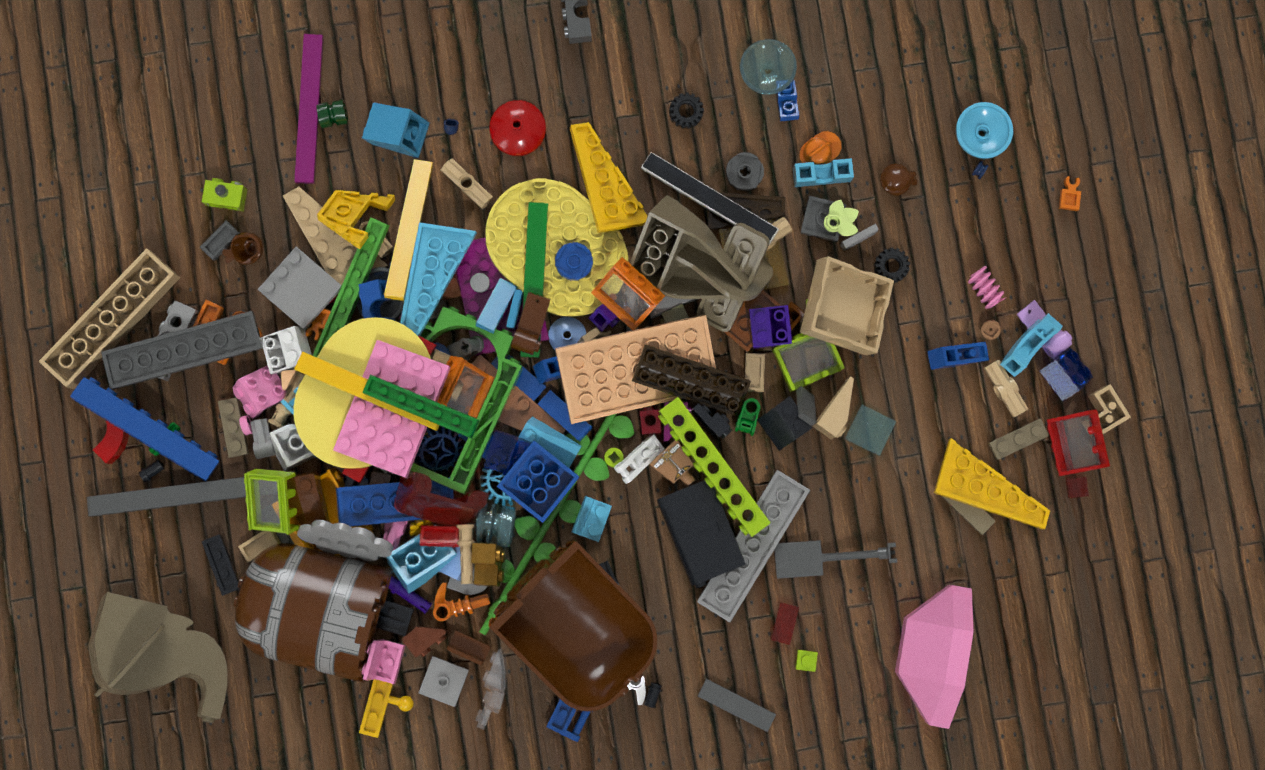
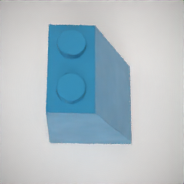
(396, 129)

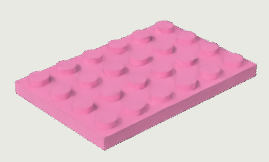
(381, 435)

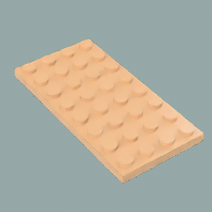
(601, 370)

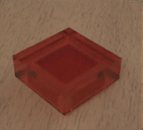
(1077, 487)

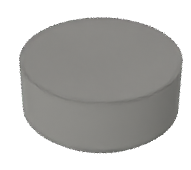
(480, 282)

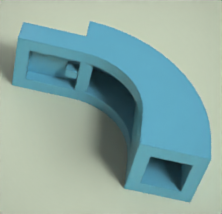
(1029, 343)

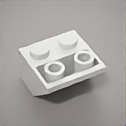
(284, 348)

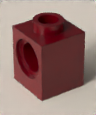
(646, 429)

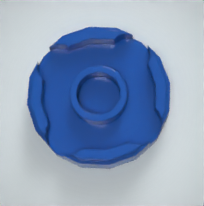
(573, 261)

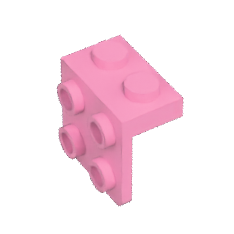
(259, 391)
(383, 661)

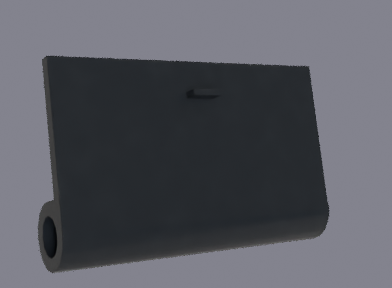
(700, 533)

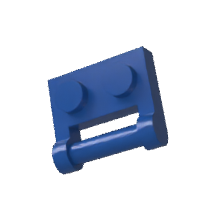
(561, 719)

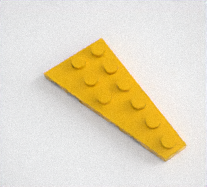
(979, 485)

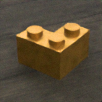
(488, 564)

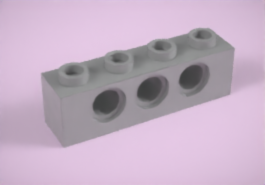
(177, 310)

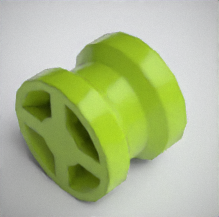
(613, 460)

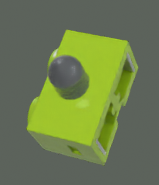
(224, 195)

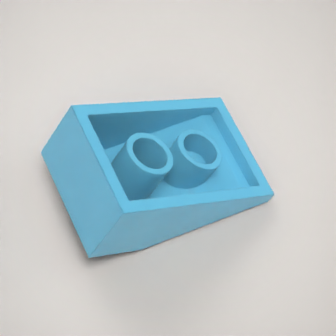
(551, 440)
(418, 563)

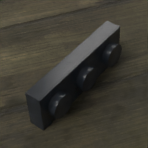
(221, 564)

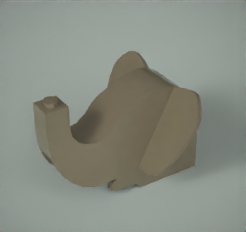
(145, 646)

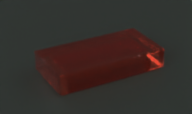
(784, 623)

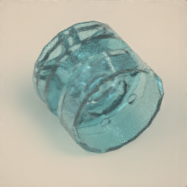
(496, 525)

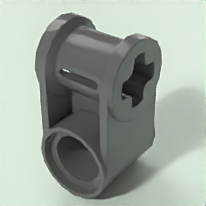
(466, 347)

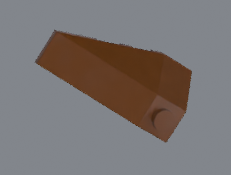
(308, 498)

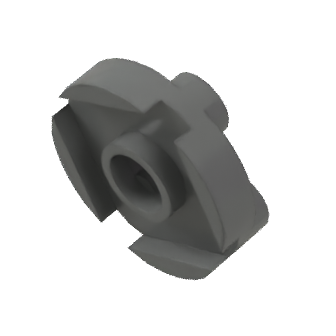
(753, 165)

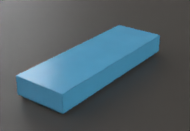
(496, 306)

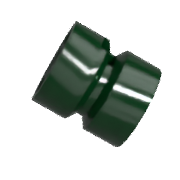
(332, 113)

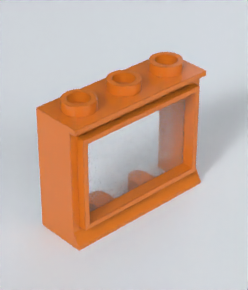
(628, 294)
(465, 387)

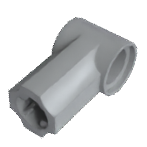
(262, 441)

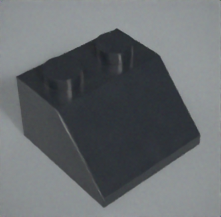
(783, 424)

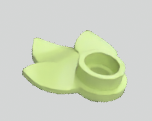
(843, 217)

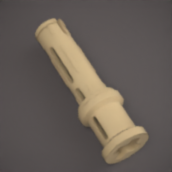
(282, 412)
(465, 543)

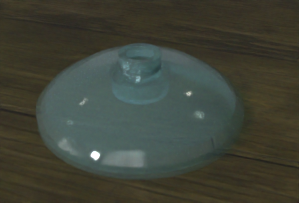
(768, 55)

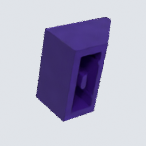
(770, 326)

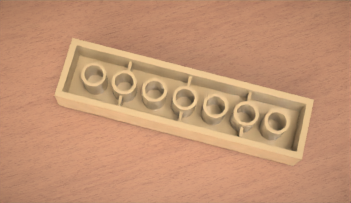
(109, 319)

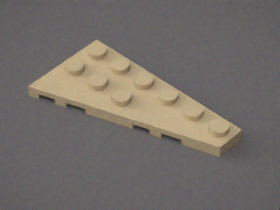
(330, 248)

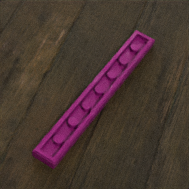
(308, 117)

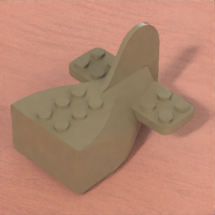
(688, 262)

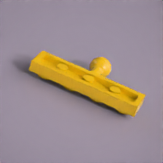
(376, 707)

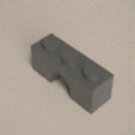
(578, 28)

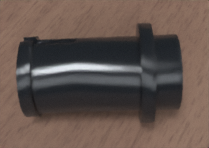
(151, 470)
(653, 694)

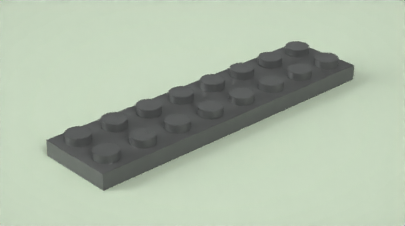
(182, 350)

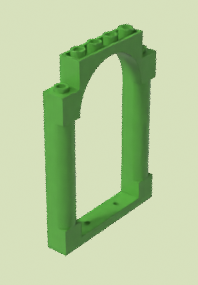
(493, 406)

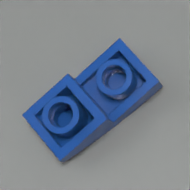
(788, 103)

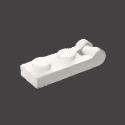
(639, 458)

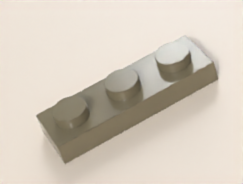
(234, 437)
(1018, 439)

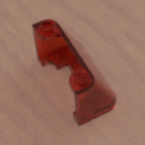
(416, 500)

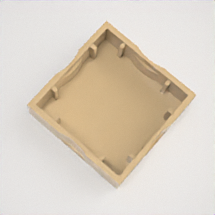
(846, 306)

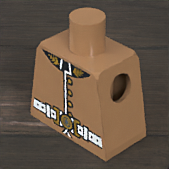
(673, 464)

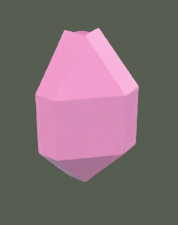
(937, 653)

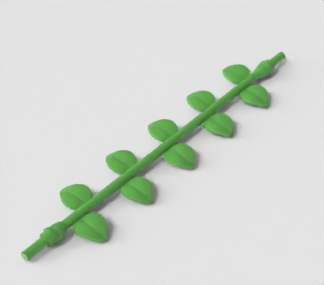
(568, 510)

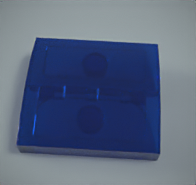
(504, 451)

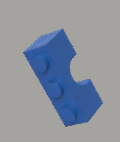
(372, 297)

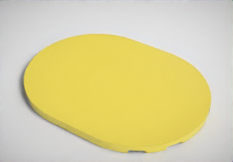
(568, 222)
(323, 408)

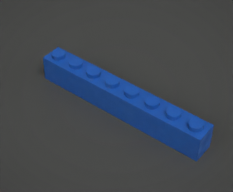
(145, 429)

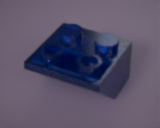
(1066, 374)

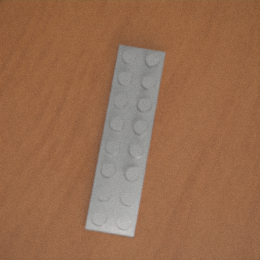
(779, 504)

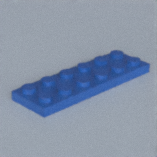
(376, 503)

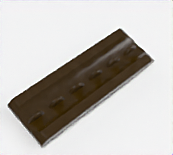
(691, 380)

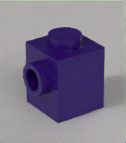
(603, 318)

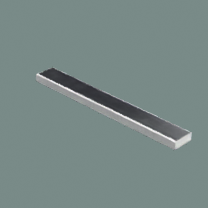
(705, 195)

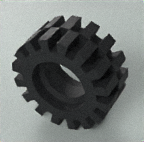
(692, 101)
(899, 256)

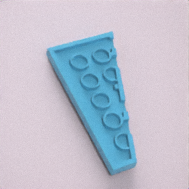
(433, 265)

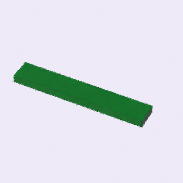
(421, 406)

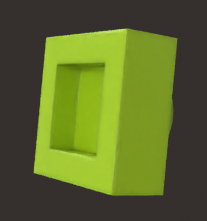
(806, 660)

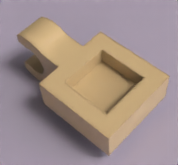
(593, 334)

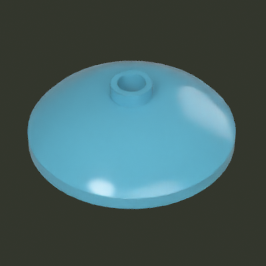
(990, 120)

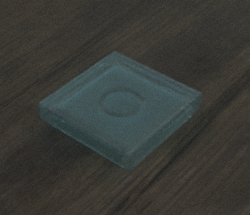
(870, 430)

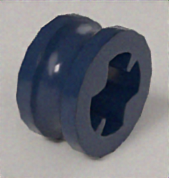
(980, 169)

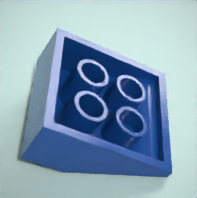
(538, 481)

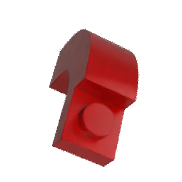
(112, 444)

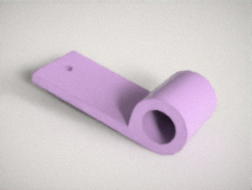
(1054, 345)

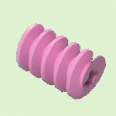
(986, 288)

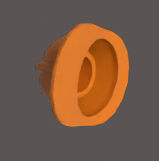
(821, 148)

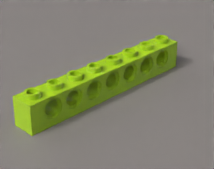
(758, 520)

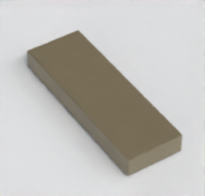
(976, 517)

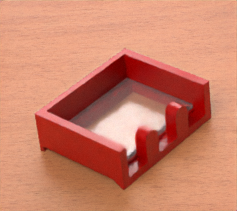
(1078, 442)

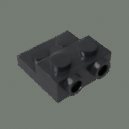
(717, 425)

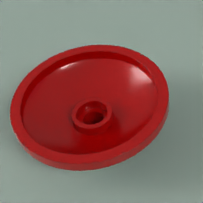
(518, 140)

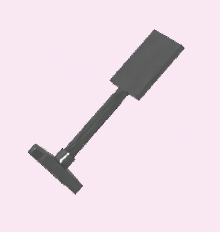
(807, 559)

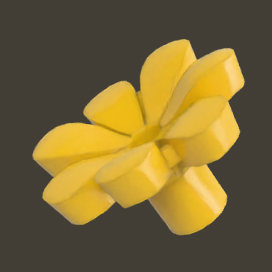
(416, 527)

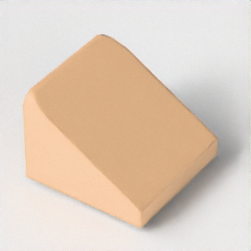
(287, 378)

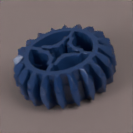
(452, 453)

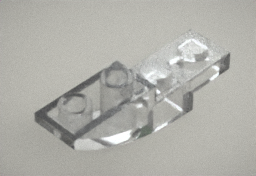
(496, 681)

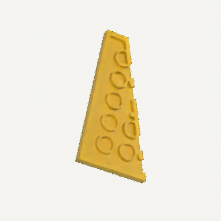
(607, 189)

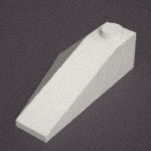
(289, 447)

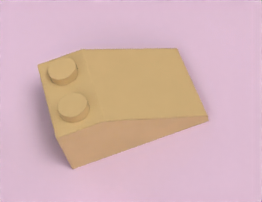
(835, 415)

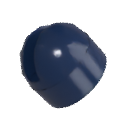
(451, 126)

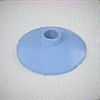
(563, 325)

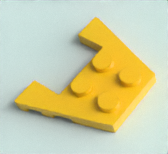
(346, 208)

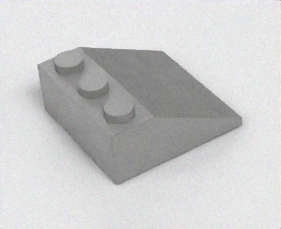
(300, 288)

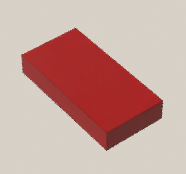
(439, 536)

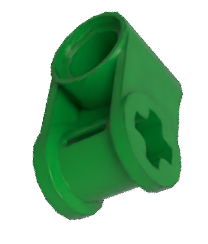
(748, 418)

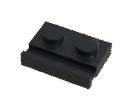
(395, 618)

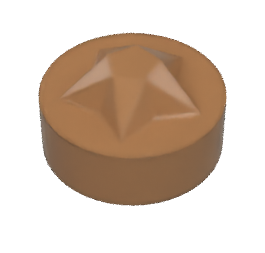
(990, 329)

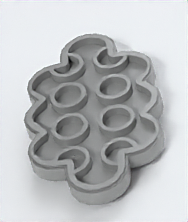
(345, 540)

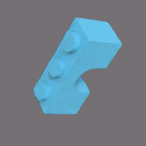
(835, 172)

